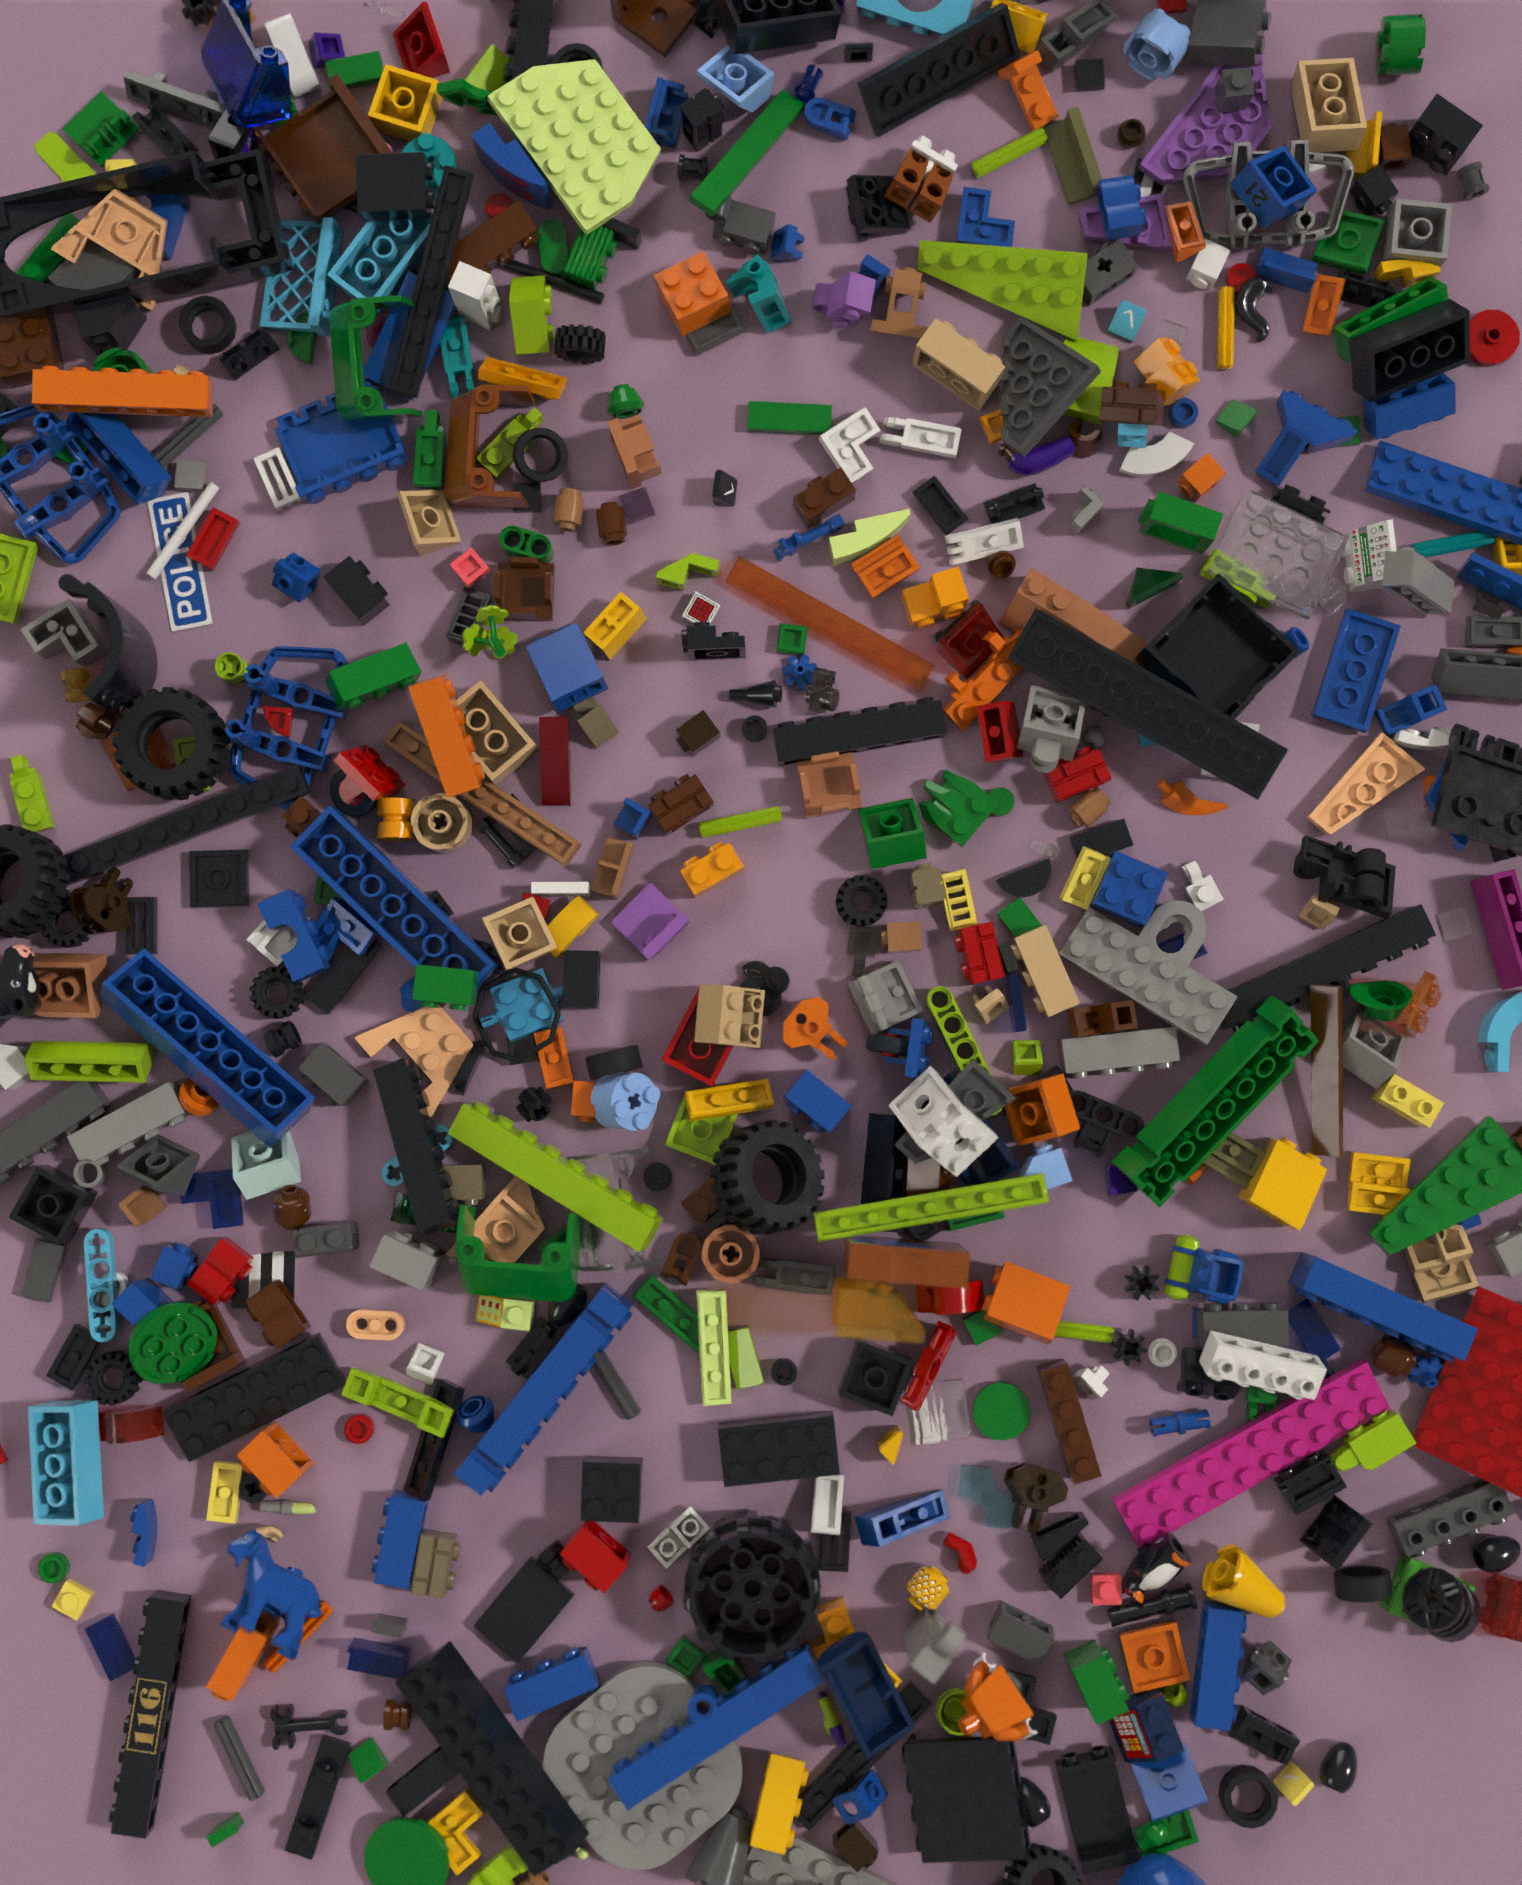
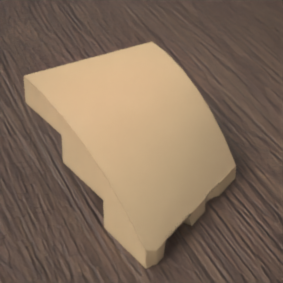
(1442, 1265)

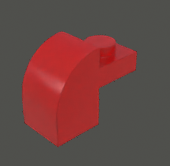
(950, 1300)

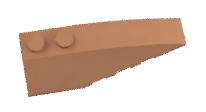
(1056, 601)
(70, 983)

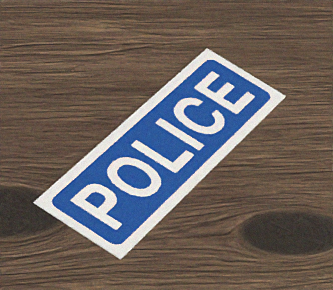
(181, 576)

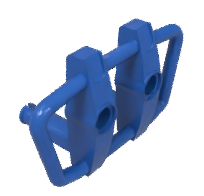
(86, 483)
(286, 692)

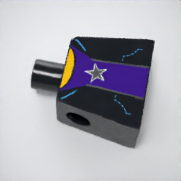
(231, 139)

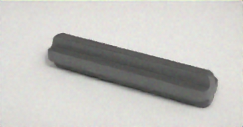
(186, 437)
(616, 1385)
(239, 1758)

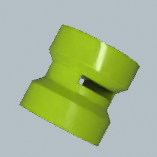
(227, 665)

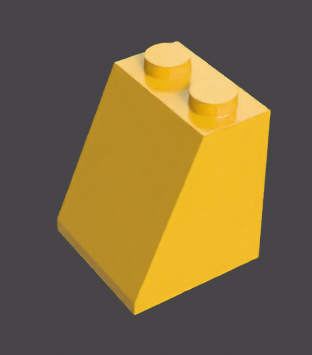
(1285, 1183)

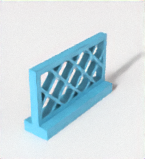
(323, 289)

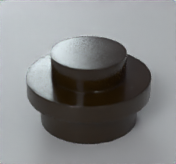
(1131, 133)

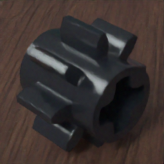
(199, 11)
(534, 1104)
(1140, 1275)
(1136, 1346)

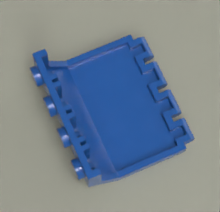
(337, 452)

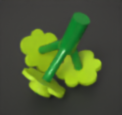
(499, 640)

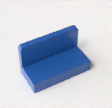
(1286, 270)

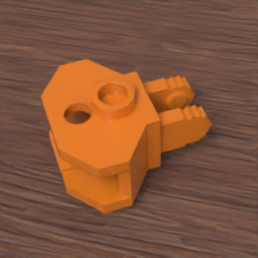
(813, 1029)

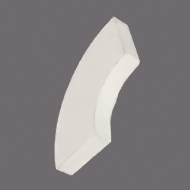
(1157, 457)

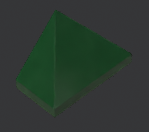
(1150, 583)

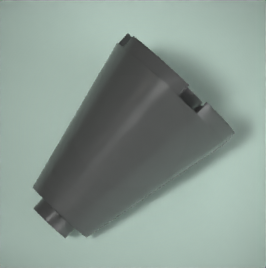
(723, 1852)

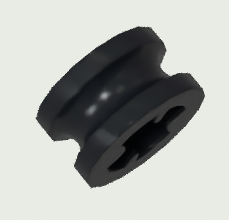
(762, 725)
(787, 1363)

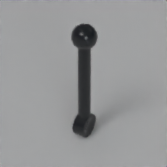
(939, 635)

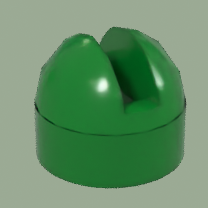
(1156, 1831)

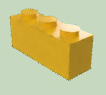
(778, 1803)

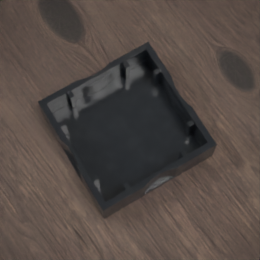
(1219, 649)

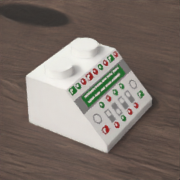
(1366, 555)

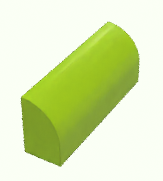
(90, 1061)

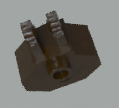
(103, 904)
(1033, 1492)

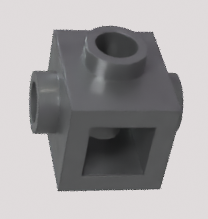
(1266, 1667)

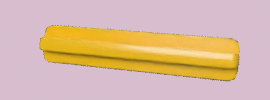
(1225, 340)

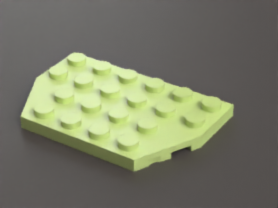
(579, 137)

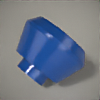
(476, 1414)

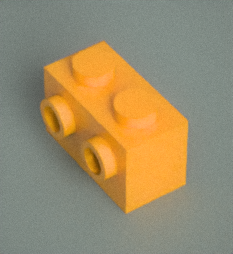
(712, 869)

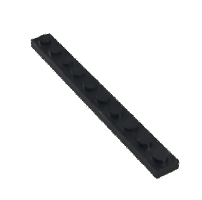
(186, 824)

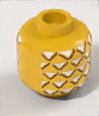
(927, 1588)

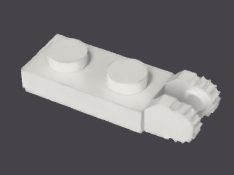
(923, 436)

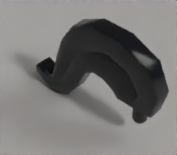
(1246, 302)

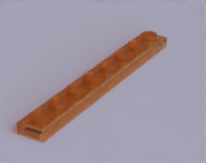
(829, 623)

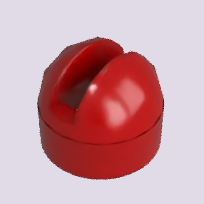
(660, 1598)

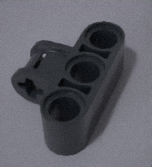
(1098, 1131)

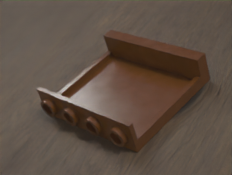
(320, 151)

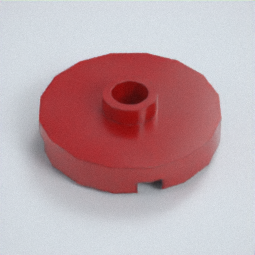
(1489, 351)

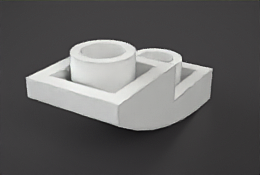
(1431, 740)
(677, 1537)

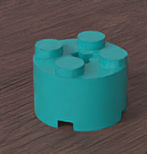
(437, 152)

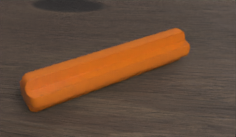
(276, 1660)

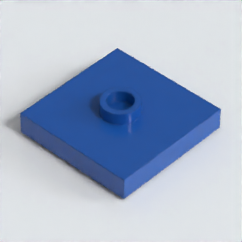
(1169, 1785)

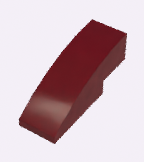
(555, 761)

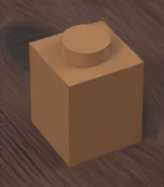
(902, 937)

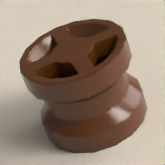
(397, 1715)

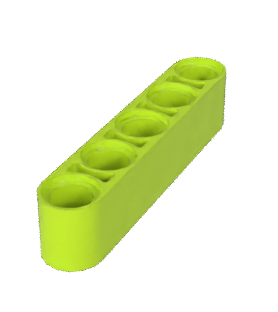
(962, 1036)

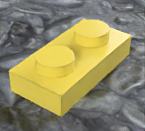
(1085, 877)
(224, 1492)

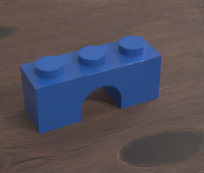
(308, 955)

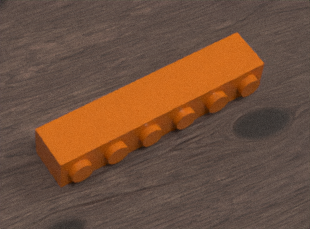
(122, 392)

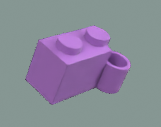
(845, 299)

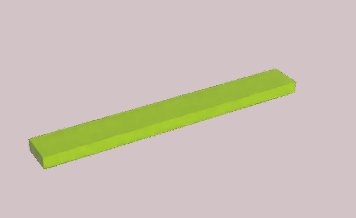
(931, 1207)

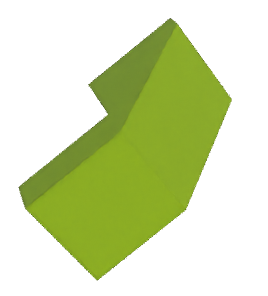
(677, 573)

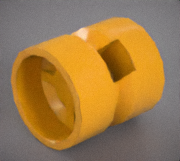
(395, 818)

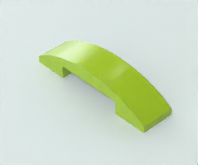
(398, 1400)

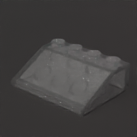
(1277, 553)

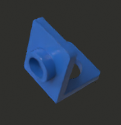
(865, 1796)

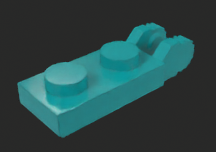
(457, 354)

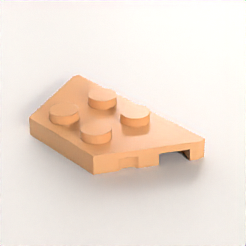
(508, 1223)

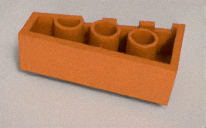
(446, 734)

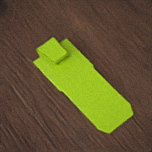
(62, 158)

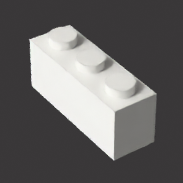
(475, 296)

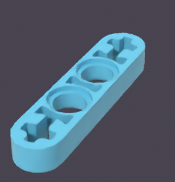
(96, 1284)

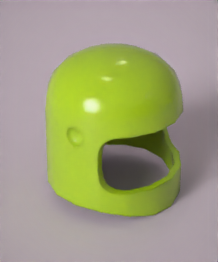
(950, 1710)

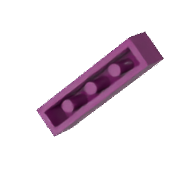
(1500, 911)

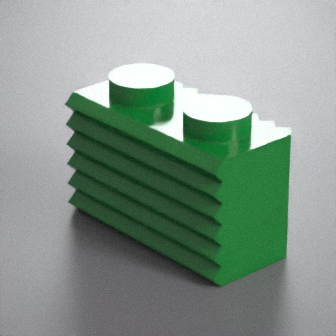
(589, 256)

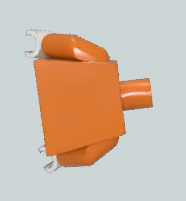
(994, 1704)

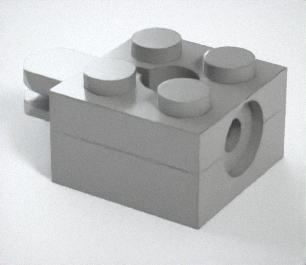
(1050, 727)

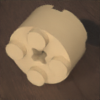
(439, 807)

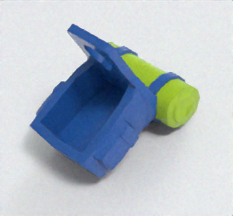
(1198, 1271)

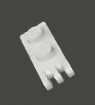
(984, 541)

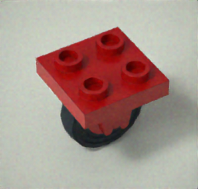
(362, 781)

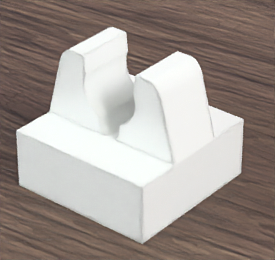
(1091, 1381)

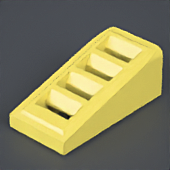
(962, 876)

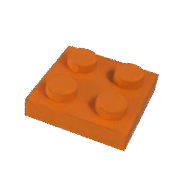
(1154, 1656)

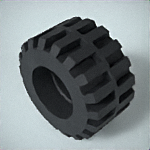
(1040, 1858)

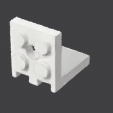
(942, 1122)

